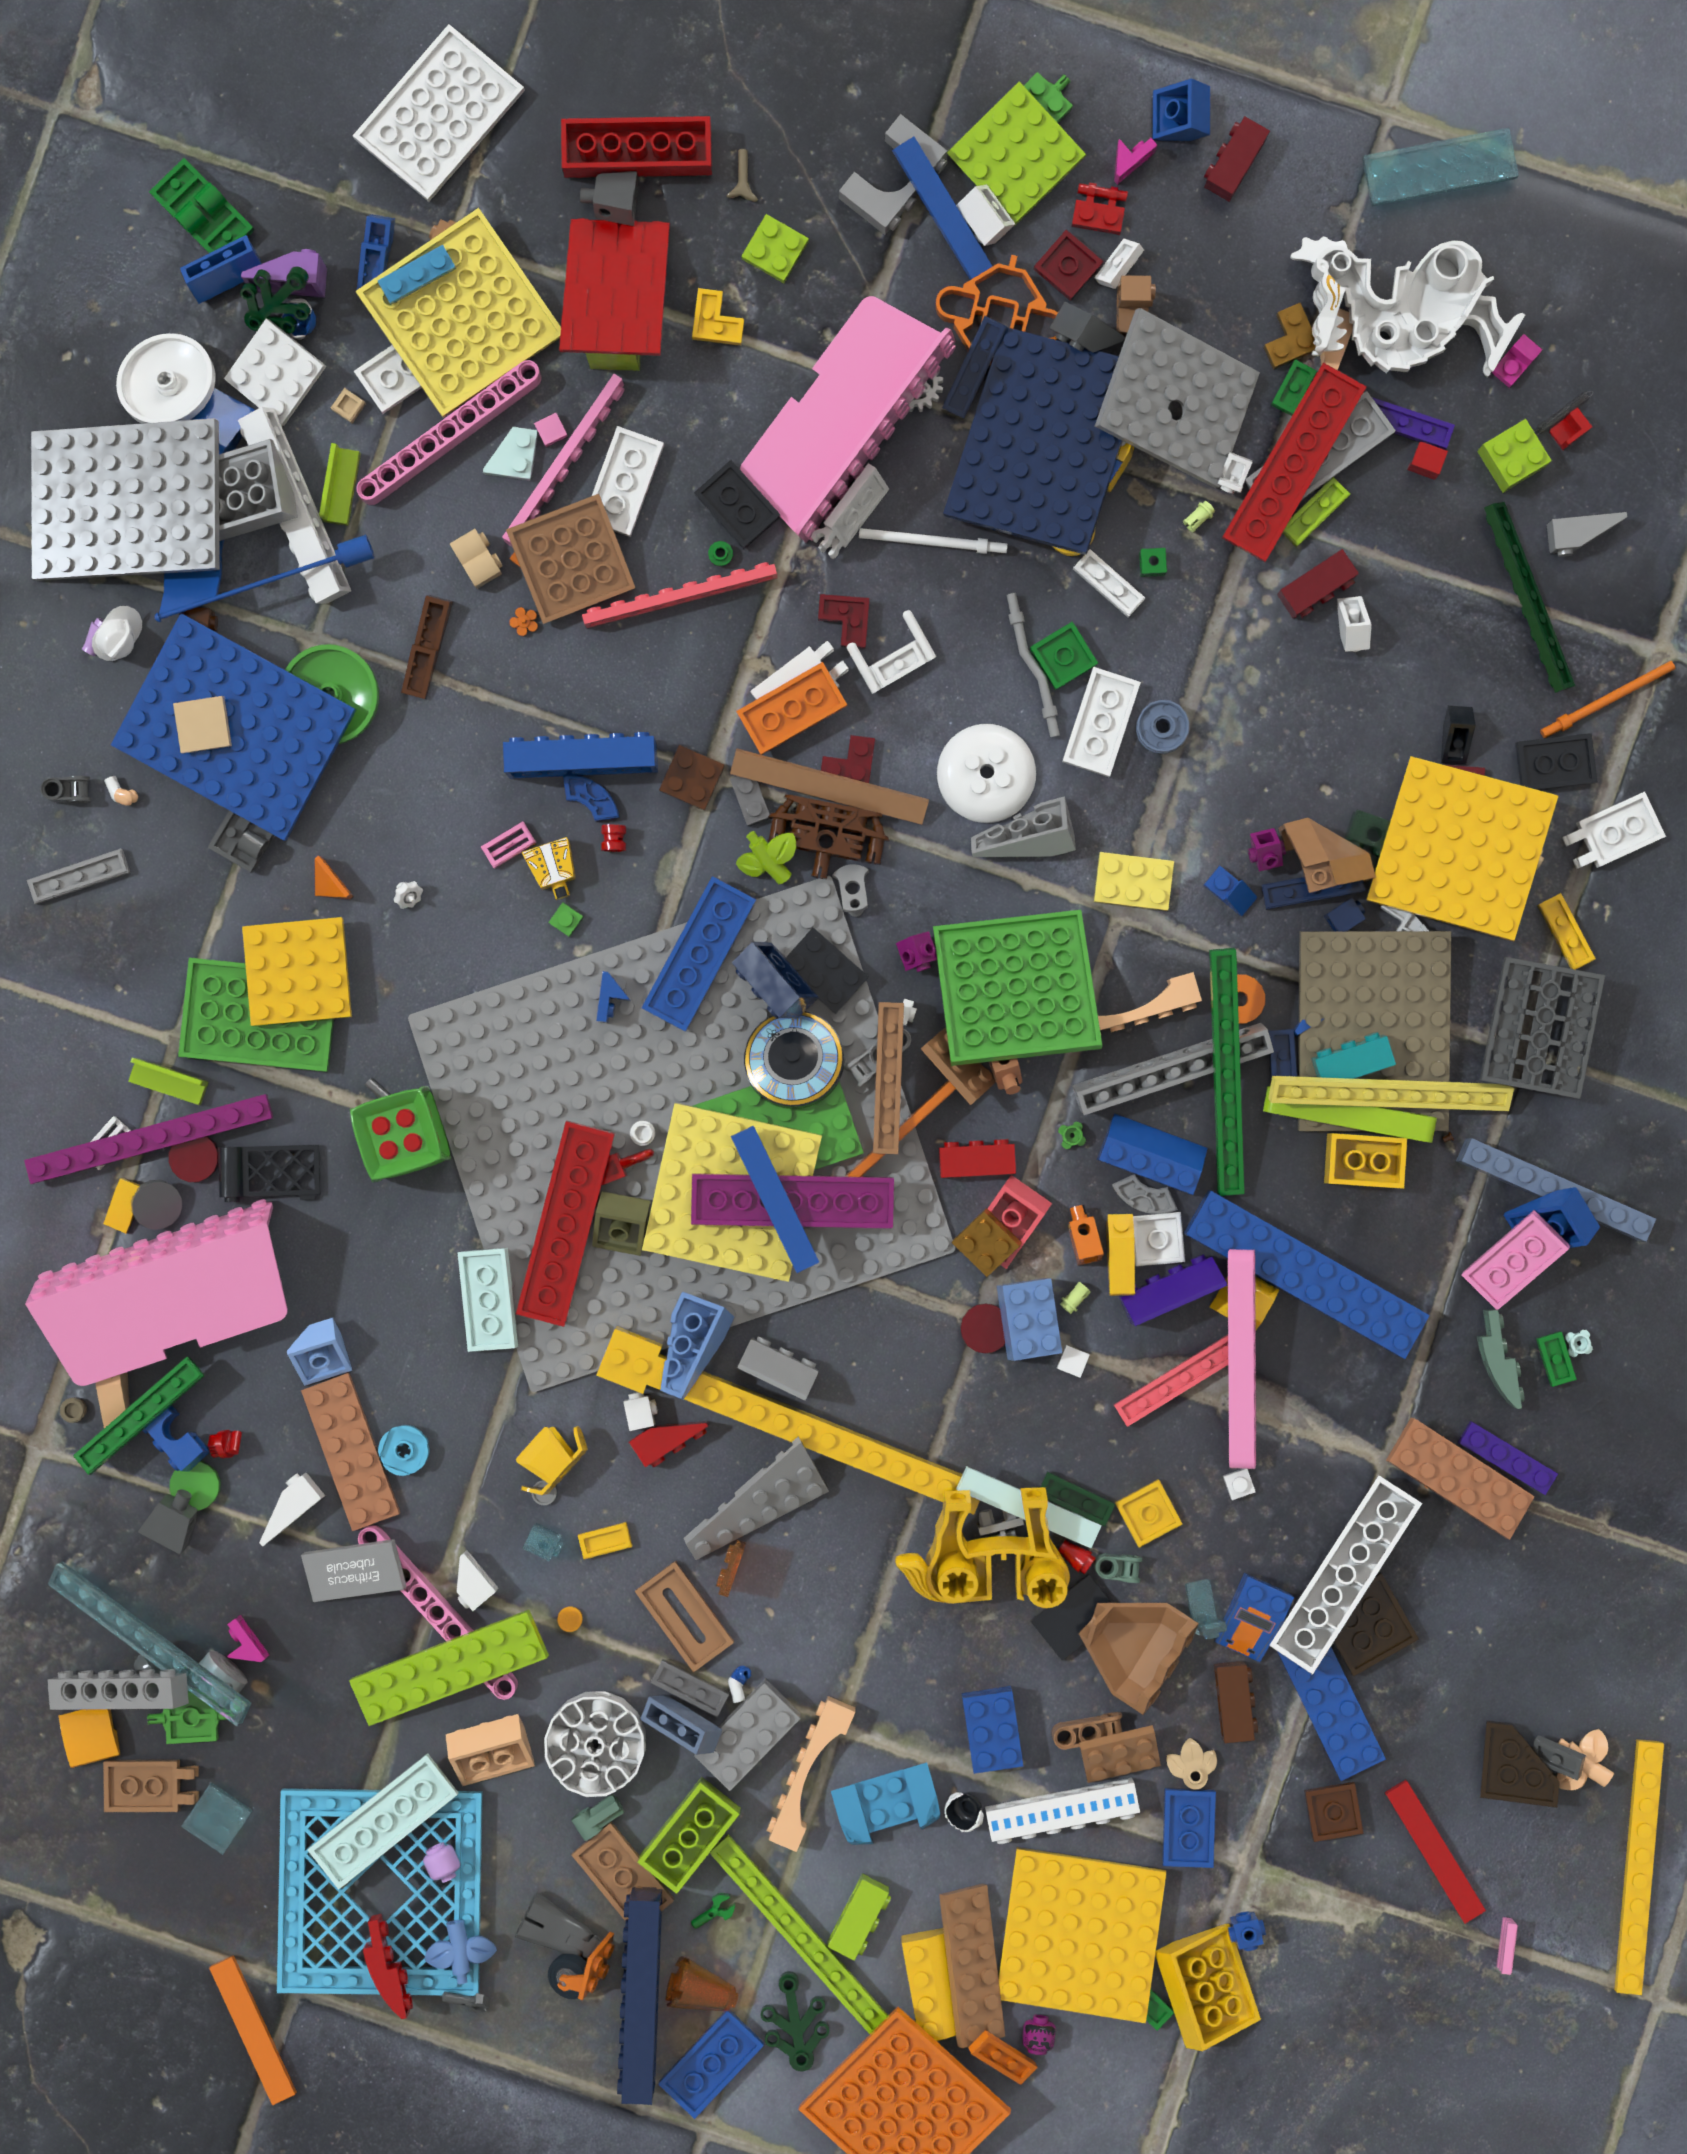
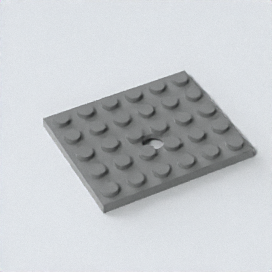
(1168, 366)

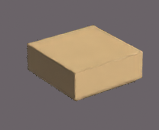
(348, 405)

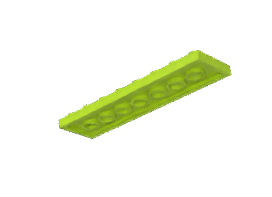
(449, 1667)

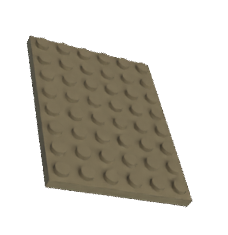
(1382, 985)

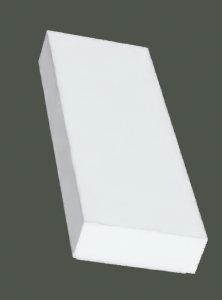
(1109, 583)

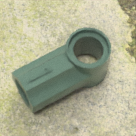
(592, 1820)

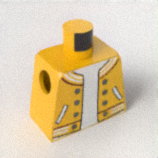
(552, 866)

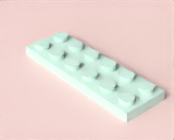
(383, 1821)

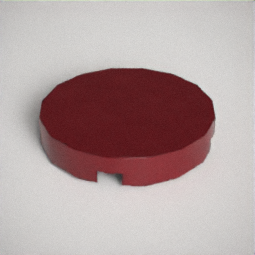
(194, 1159)
(983, 1328)

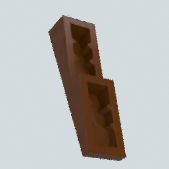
(426, 646)

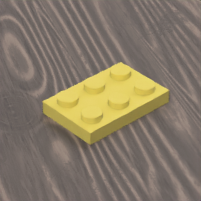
(1133, 881)

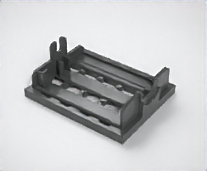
(1510, 1023)

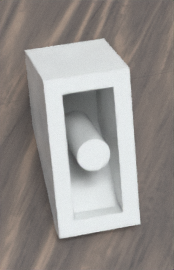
(1354, 624)
(473, 1583)

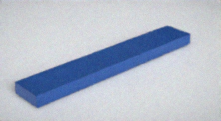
(942, 208)
(775, 1199)

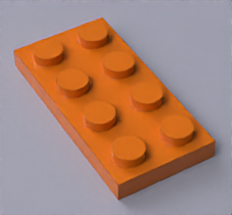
(791, 708)

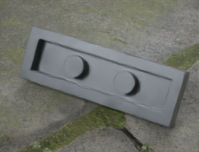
(690, 1688)

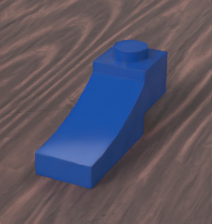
(375, 248)

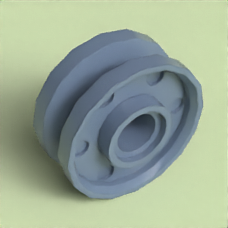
(1171, 714)

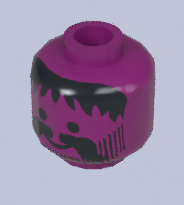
(1038, 2035)

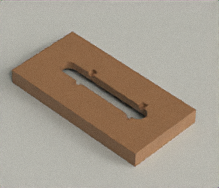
(692, 1651)

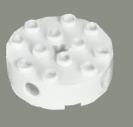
(620, 1740)

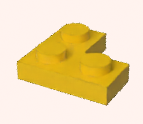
(710, 325)

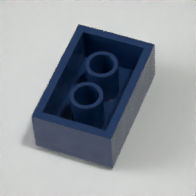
(774, 980)

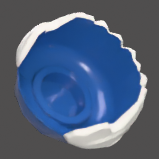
(304, 327)

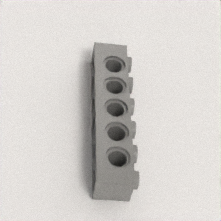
(119, 1690)

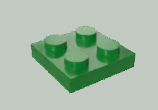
(1063, 655)

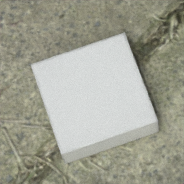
(1073, 1361)

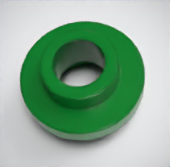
(720, 561)

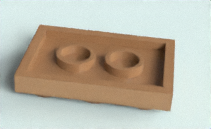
(968, 1079)
(1120, 1754)

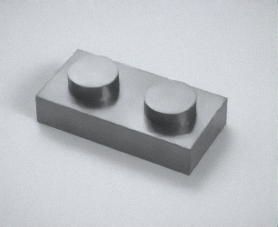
(750, 800)

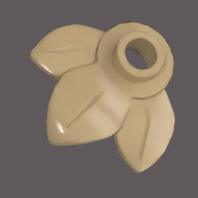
(1192, 1760)

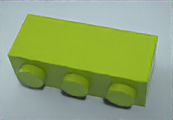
(859, 1917)

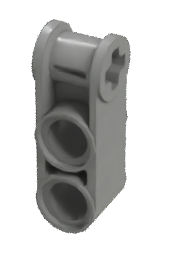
(868, 1064)

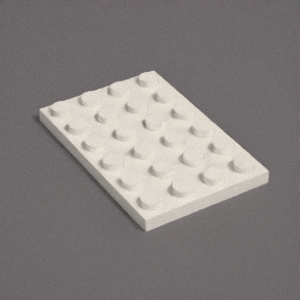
(438, 113)

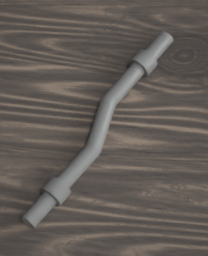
(1016, 619)

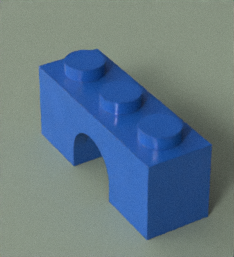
(184, 1452)

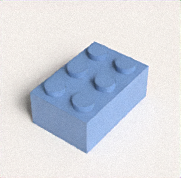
(1029, 1319)

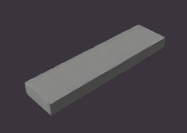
(78, 876)

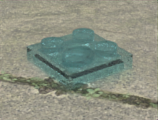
(217, 1818)

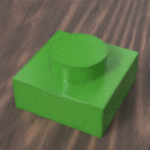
(566, 919)

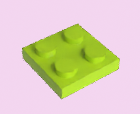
(775, 248)

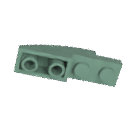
(1501, 1369)

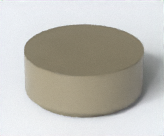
(73, 1410)

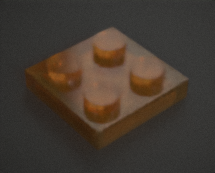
(727, 1575)

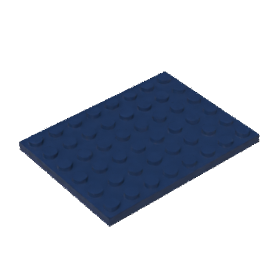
(1034, 447)

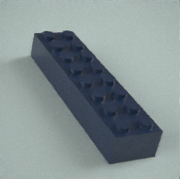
(641, 1999)

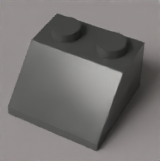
(1083, 329)

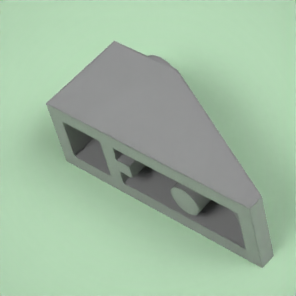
(1572, 533)

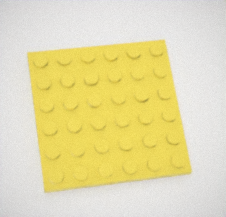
(468, 323)
(702, 1144)

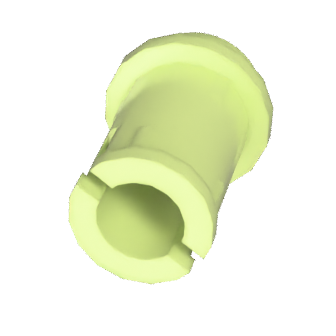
(1200, 515)
(1074, 1298)

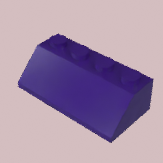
(1173, 1290)

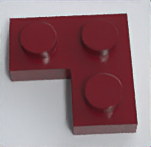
(850, 611)
(857, 764)

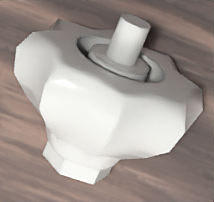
(407, 894)

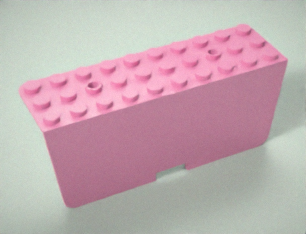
(852, 406)
(161, 1293)

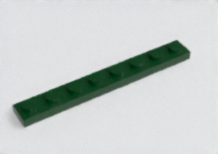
(1529, 596)

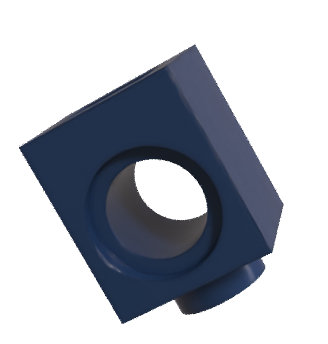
(1345, 915)

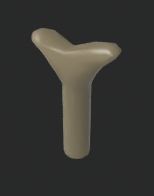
(742, 188)

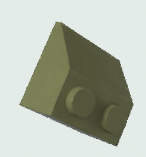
(620, 1223)

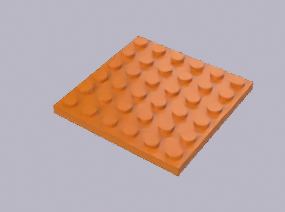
(903, 2097)

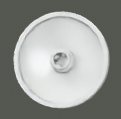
(165, 379)

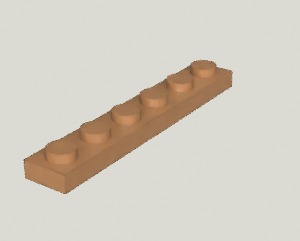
(888, 1078)

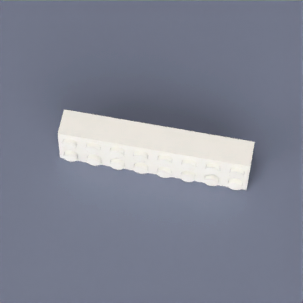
(1345, 1574)

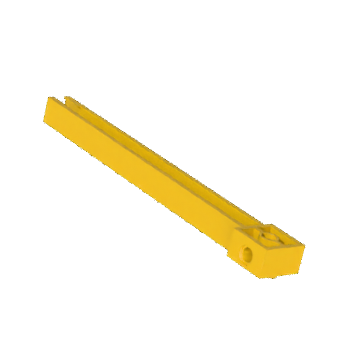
(636, 1362)

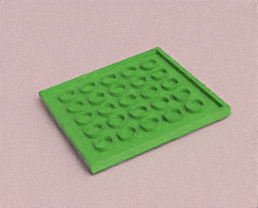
(1016, 987)

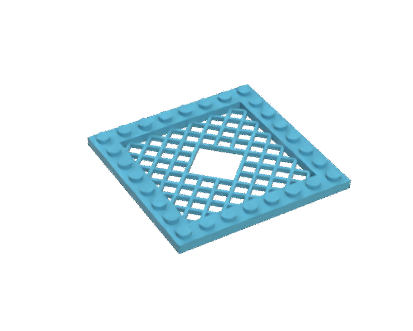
(343, 1979)

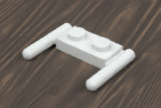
(897, 663)

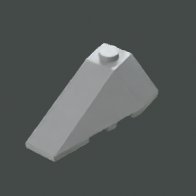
(1036, 834)

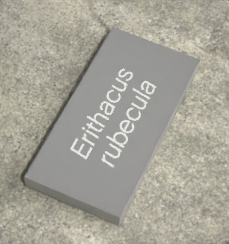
(353, 1570)

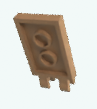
(147, 1785)

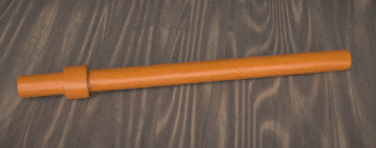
(1566, 721)

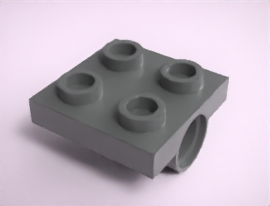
(240, 841)

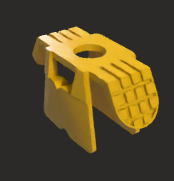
(551, 1457)

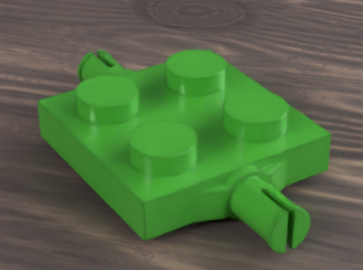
(1050, 95)
(189, 1722)

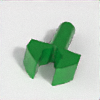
(714, 1911)

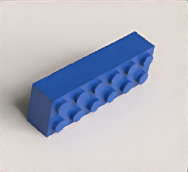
(580, 756)

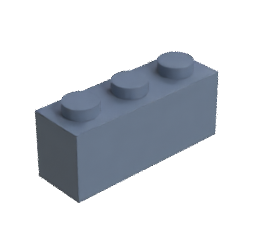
(681, 1724)

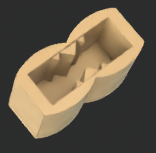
(476, 559)

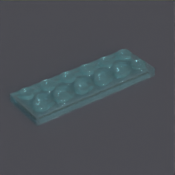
(1440, 167)

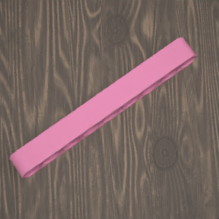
(455, 421)
(1242, 1359)
(433, 1599)

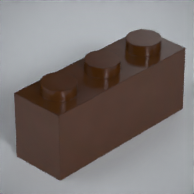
(1235, 1701)

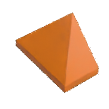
(328, 883)

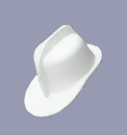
(117, 634)

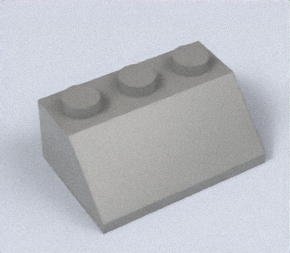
(779, 1367)

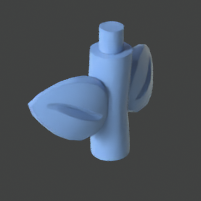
(459, 1951)

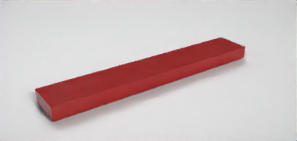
(1435, 1851)

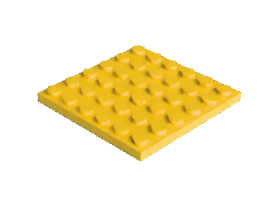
(1462, 848)
(1081, 1934)

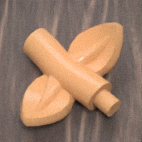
(1595, 1748)

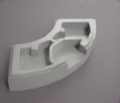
(1144, 1198)

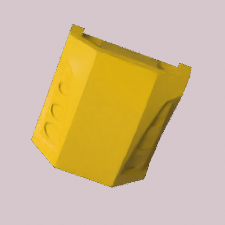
(1264, 1298)

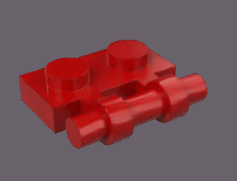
(1099, 216)

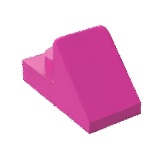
(1128, 162)
(1516, 360)
(251, 1646)

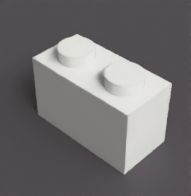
(985, 215)

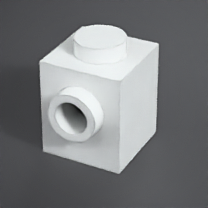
(640, 1411)

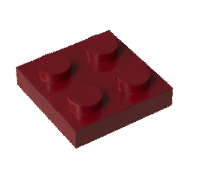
(1068, 265)

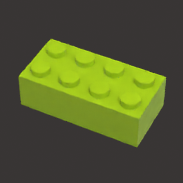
(689, 1835)

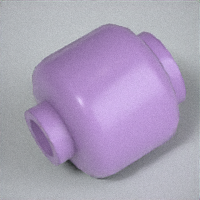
(441, 1862)

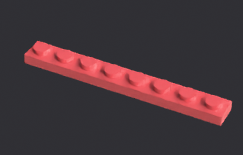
(669, 597)

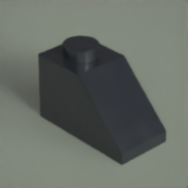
(1457, 734)

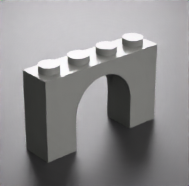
(885, 208)

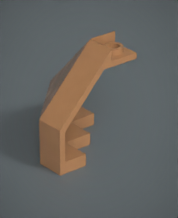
(1325, 856)
(1137, 1647)

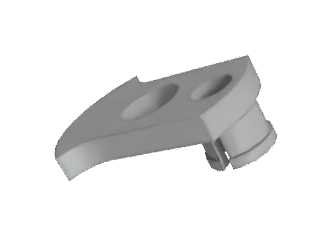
(852, 874)

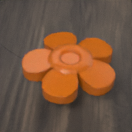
(524, 621)

